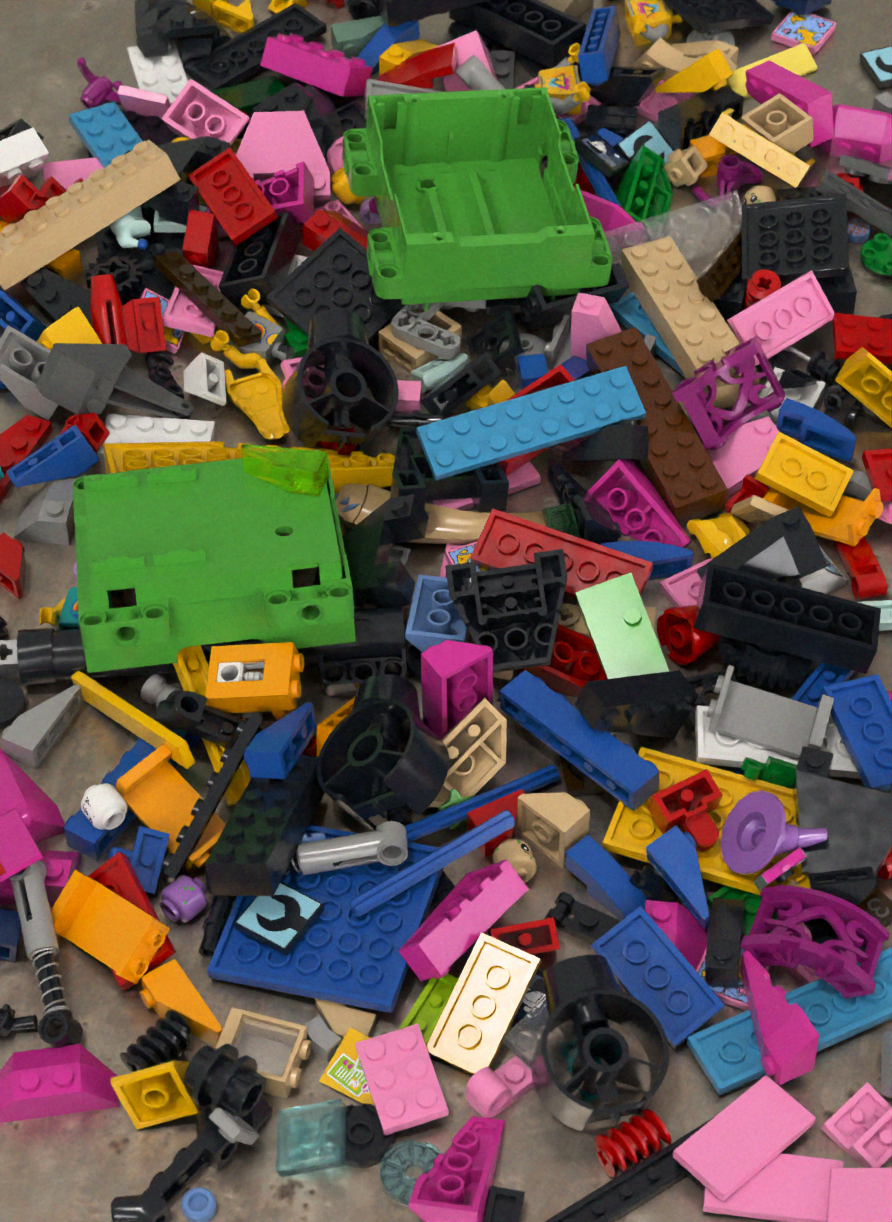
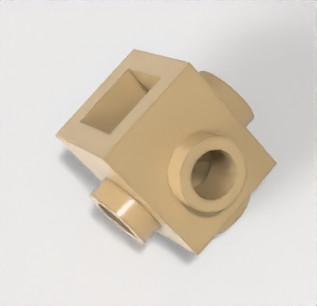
(685, 166)

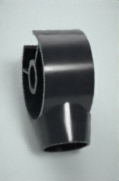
(350, 366)
(363, 757)
(589, 996)

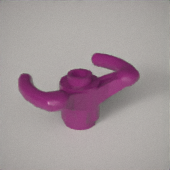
(99, 89)
(731, 174)

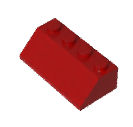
(325, 223)

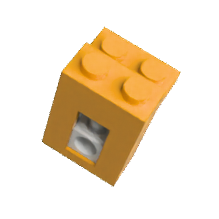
(263, 679)

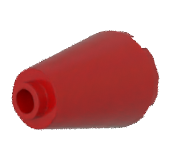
(682, 640)

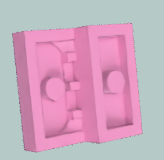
(863, 1127)

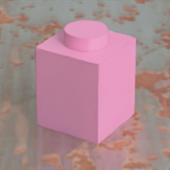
(409, 396)

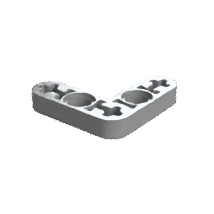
(442, 343)

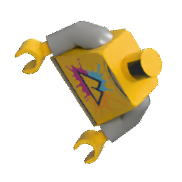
(649, 20)
(564, 85)

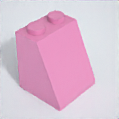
(466, 47)

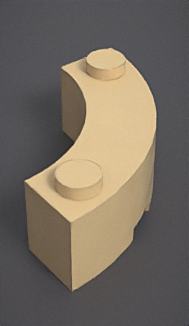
(665, 56)

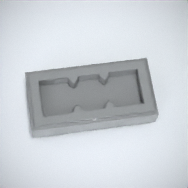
(233, 1127)

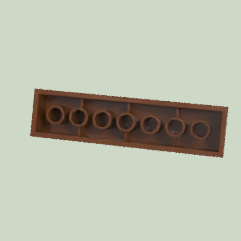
(676, 456)

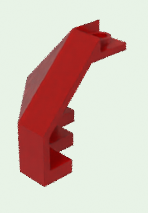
(24, 197)

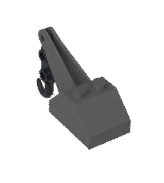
(95, 375)

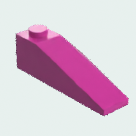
(637, 505)
(680, 928)

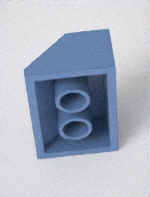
(433, 615)

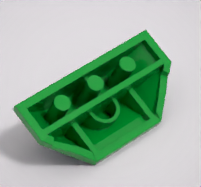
(645, 186)

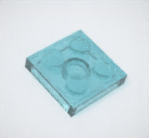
(311, 1138)

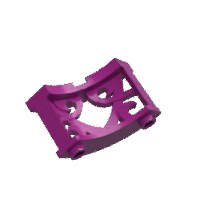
(709, 418)
(850, 923)

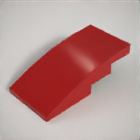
(423, 68)

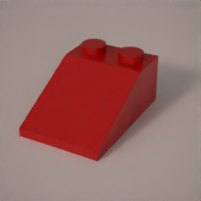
(571, 665)

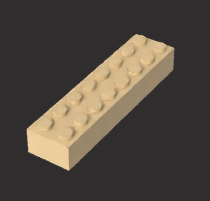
(83, 211)
(679, 311)

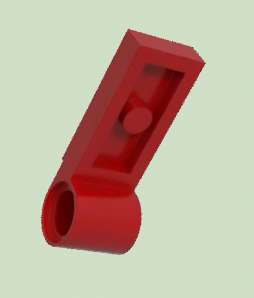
(863, 567)

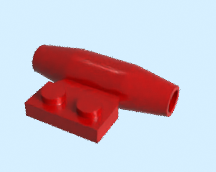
(133, 324)

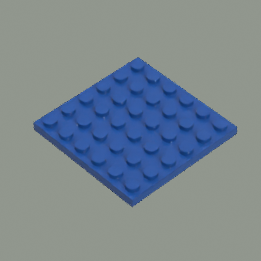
(340, 954)

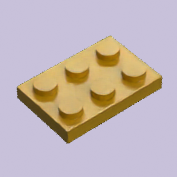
(804, 474)

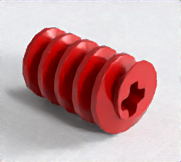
(761, 285)
(629, 1140)

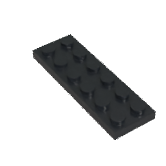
(243, 54)

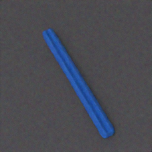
(595, 177)
(459, 811)
(431, 863)

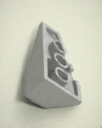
(50, 514)

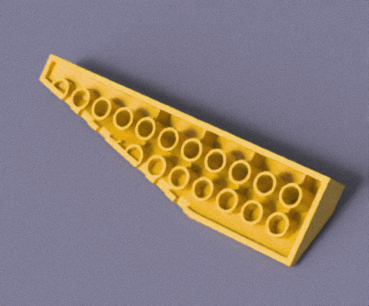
(344, 468)

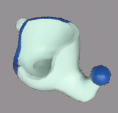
(131, 227)

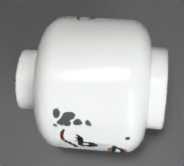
(103, 806)

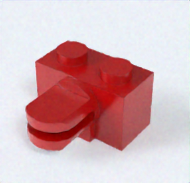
(688, 807)

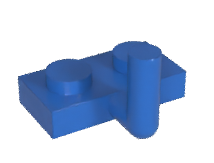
(146, 856)

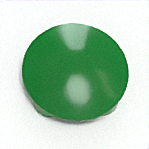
(877, 254)

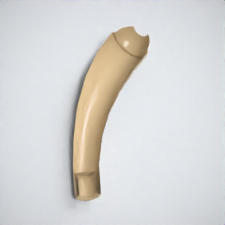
(444, 523)

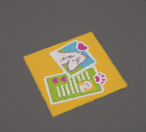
(345, 1070)

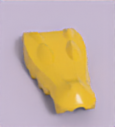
(259, 399)
(718, 533)

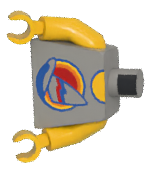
(271, 342)

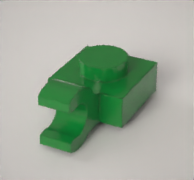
(296, 339)
(773, 771)

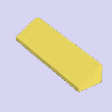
(794, 59)

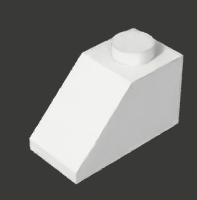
(206, 379)

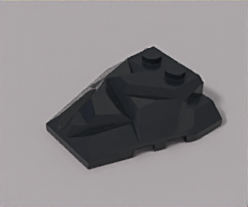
(168, 19)
(317, 108)
(512, 608)

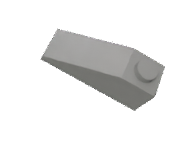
(39, 728)

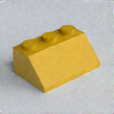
(869, 383)

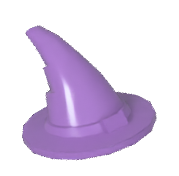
(759, 831)

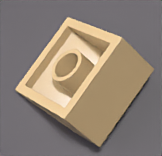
(781, 123)
(552, 822)

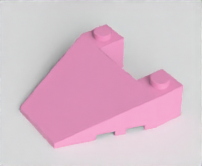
(278, 143)

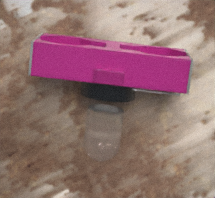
(781, 870)

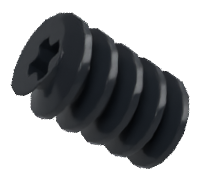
(158, 1043)

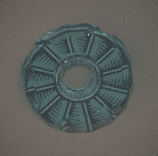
(397, 1160)

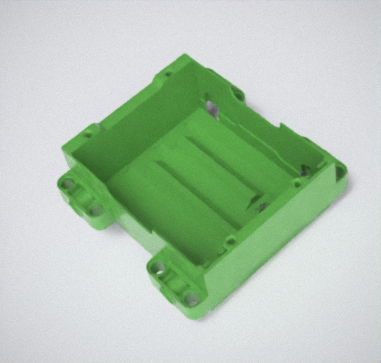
(488, 215)
(204, 563)

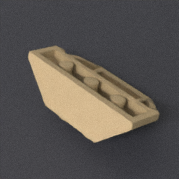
(474, 750)

